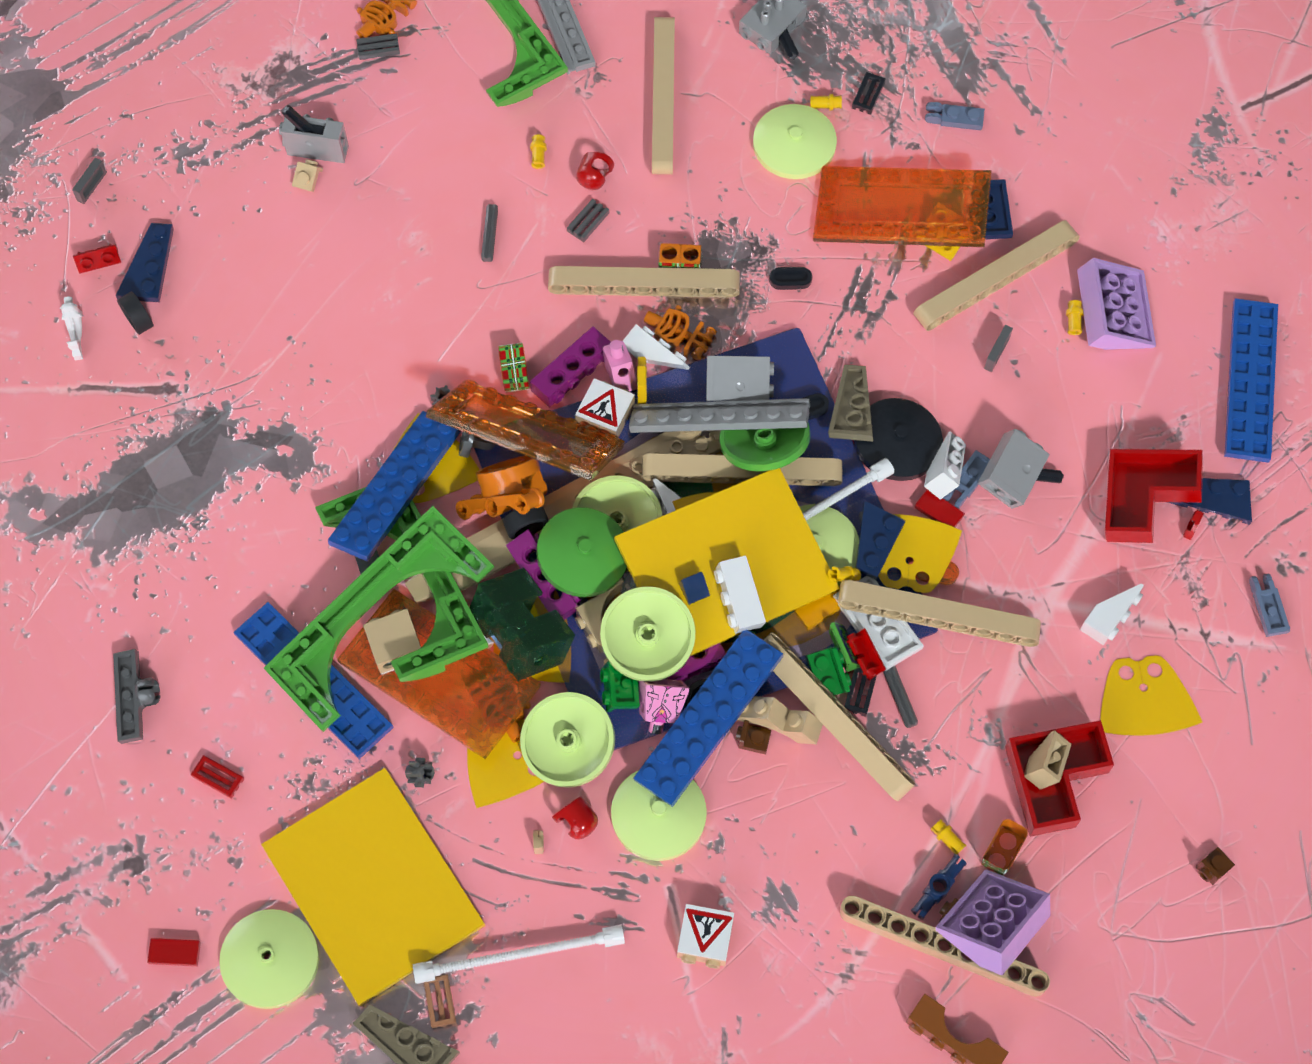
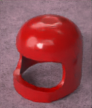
(592, 177)
(579, 816)

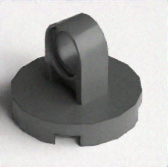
(469, 441)

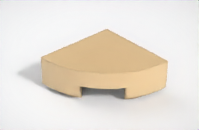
(538, 841)

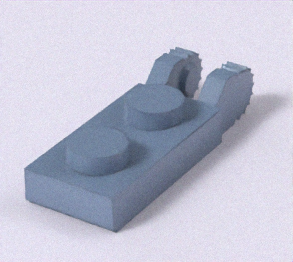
(955, 116)
(969, 478)
(1269, 606)

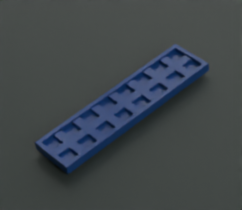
(1251, 380)
(393, 487)
(708, 717)
(360, 722)

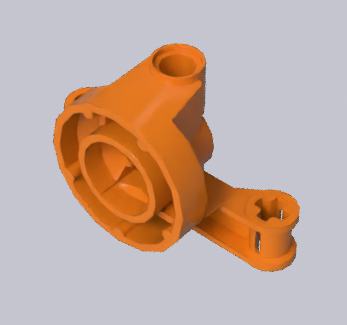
(505, 486)

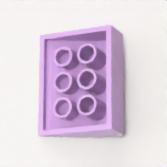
(1115, 306)
(995, 920)

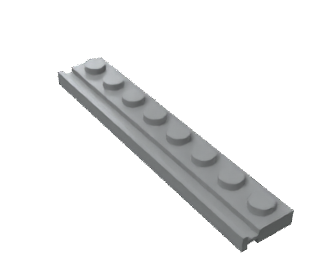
(567, 34)
(720, 415)

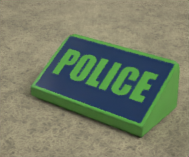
(839, 638)

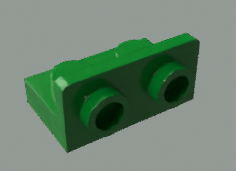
(829, 670)
(619, 690)

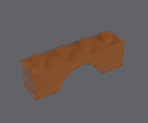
(929, 1020)

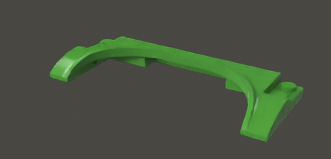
(535, 60)
(455, 628)
(306, 661)

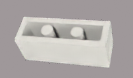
(739, 594)

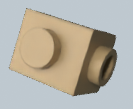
(306, 175)

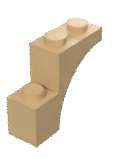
(591, 613)
(772, 714)

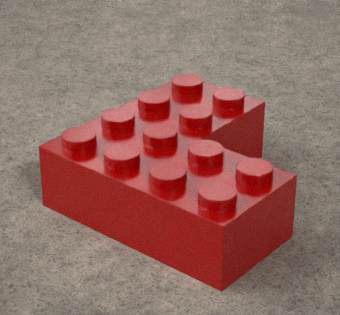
(1144, 477)
(1055, 805)

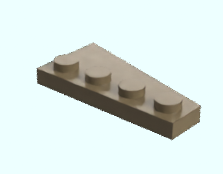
(852, 407)
(402, 1042)

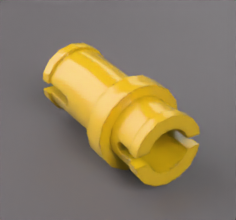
(823, 102)
(538, 150)
(1074, 316)
(845, 573)
(949, 838)

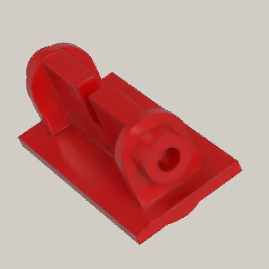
(97, 258)
(866, 653)

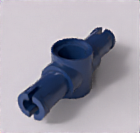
(945, 877)

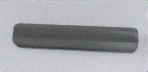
(489, 233)
(901, 697)

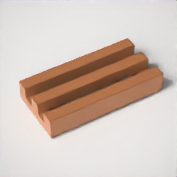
(443, 1022)

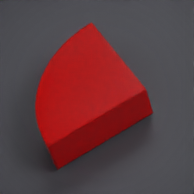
(1193, 524)

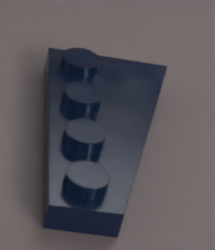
(149, 265)
(1225, 498)

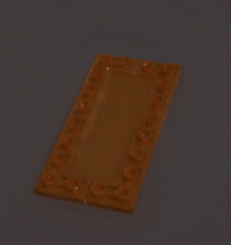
(903, 206)
(526, 429)
(468, 701)

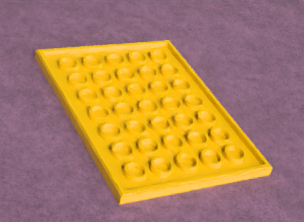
(746, 520)
(372, 886)

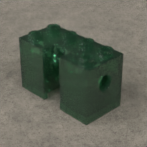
(528, 642)

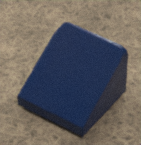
(694, 588)

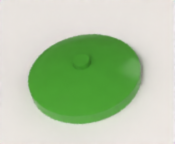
(764, 447)
(580, 552)

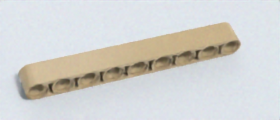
(663, 95)
(996, 275)
(643, 281)
(719, 470)
(939, 613)
(840, 722)
(931, 947)

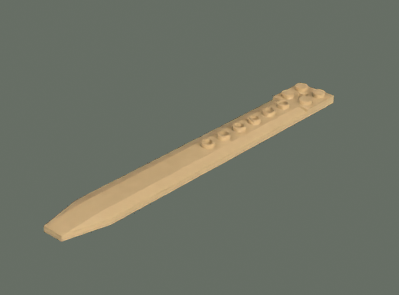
(494, 538)

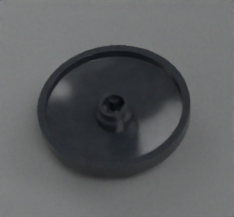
(903, 435)

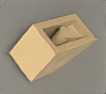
(1048, 761)

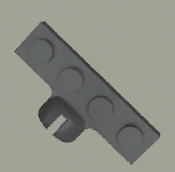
(131, 695)

